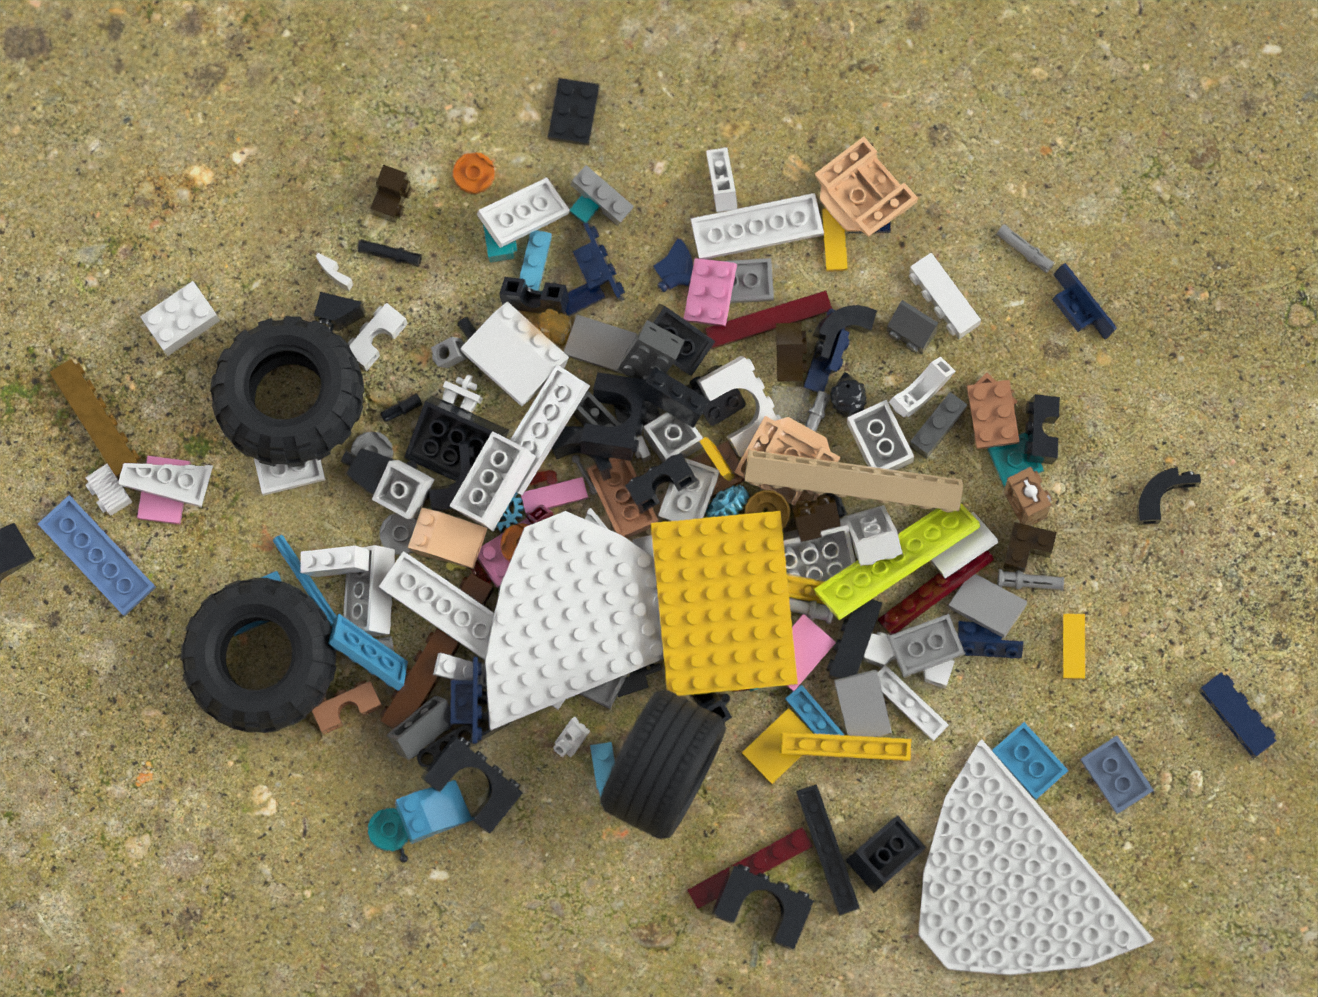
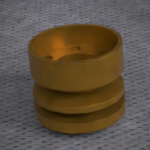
(771, 502)

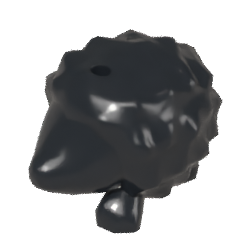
(848, 396)

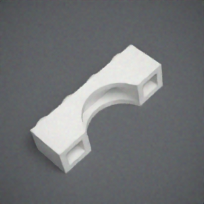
(880, 654)

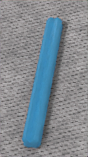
(304, 579)

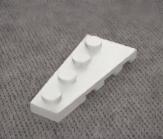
(169, 481)

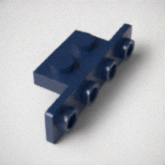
(594, 264)
(1079, 305)
(820, 371)
(983, 642)
(464, 702)

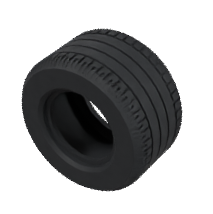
(662, 764)

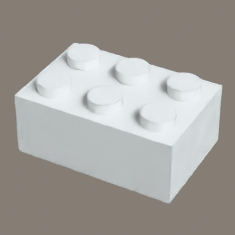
(180, 318)
(880, 437)

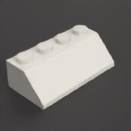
(493, 480)
(364, 600)

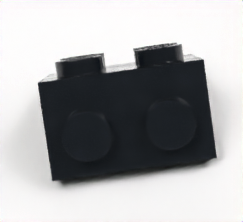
(722, 406)

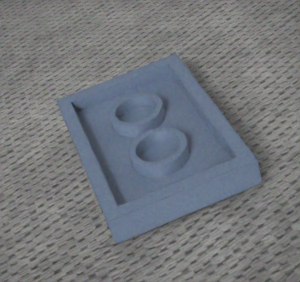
(1116, 775)

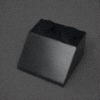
(338, 311)

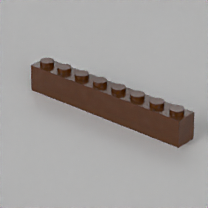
(420, 680)

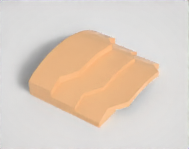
(861, 190)
(791, 439)

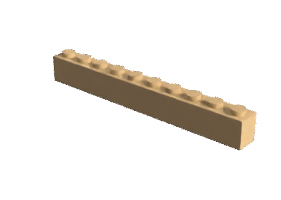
(853, 480)

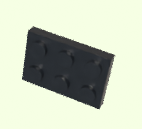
(573, 111)

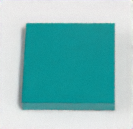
(1012, 459)

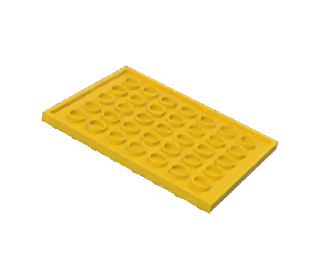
(724, 603)

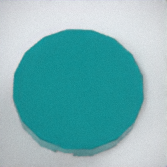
(387, 830)

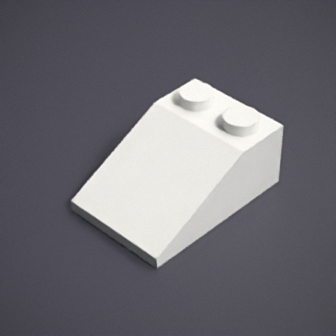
(873, 535)

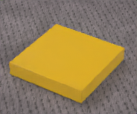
(717, 459)

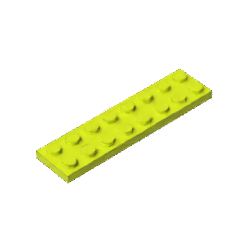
(918, 544)

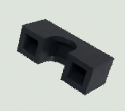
(528, 300)
(1041, 447)
(673, 470)

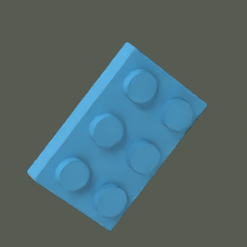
(1030, 761)

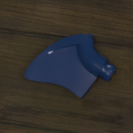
(675, 267)

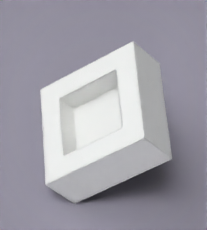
(643, 451)

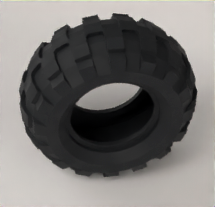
(276, 345)
(211, 632)

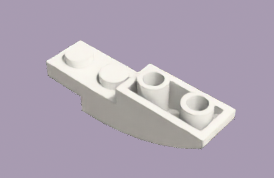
(457, 669)

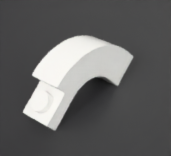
(922, 388)

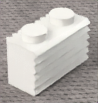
(110, 494)

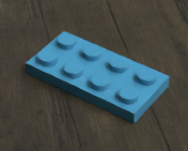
(368, 652)

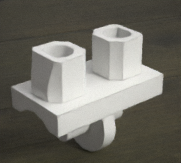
(452, 391)
(571, 738)

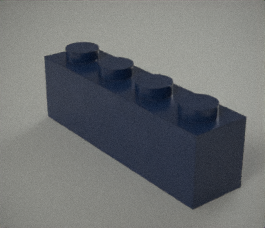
(1237, 715)

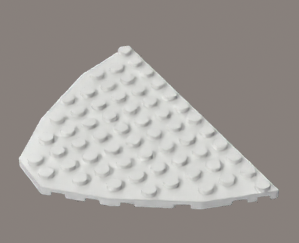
(569, 616)
(1010, 887)

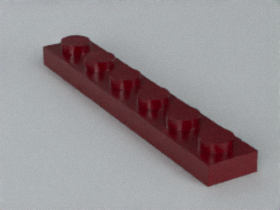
(930, 594)
(760, 861)

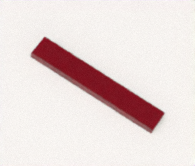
(766, 319)

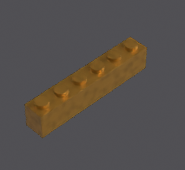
(93, 416)

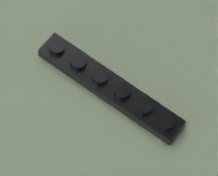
(828, 850)

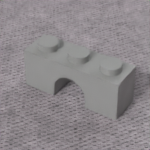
(608, 199)

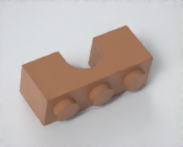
(329, 711)

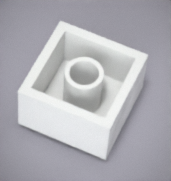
(672, 436)
(403, 489)

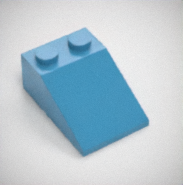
(432, 812)

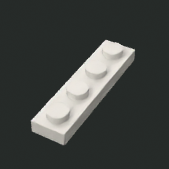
(911, 704)

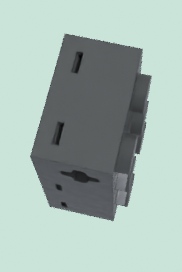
(650, 349)

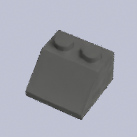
(912, 327)

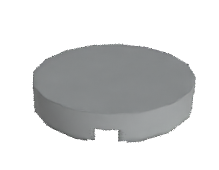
(373, 442)
(397, 533)

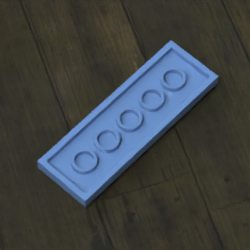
(96, 555)

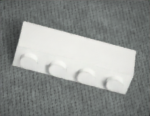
(944, 295)

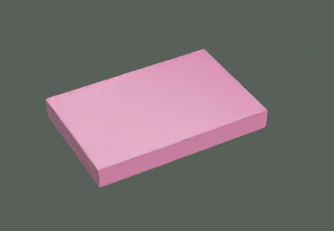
(160, 508)
(810, 647)

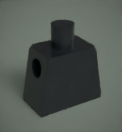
(366, 468)

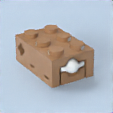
(1027, 497)

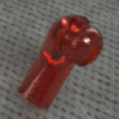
(542, 476)
(478, 572)

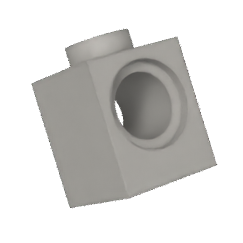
(440, 352)

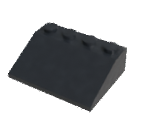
(441, 431)

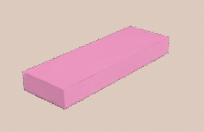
(555, 495)

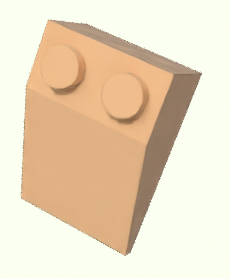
(447, 538)

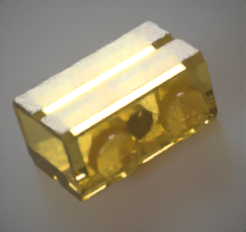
(555, 326)

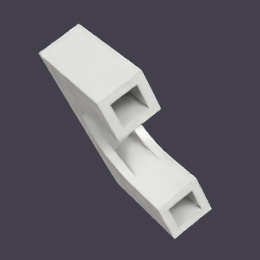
(739, 375)

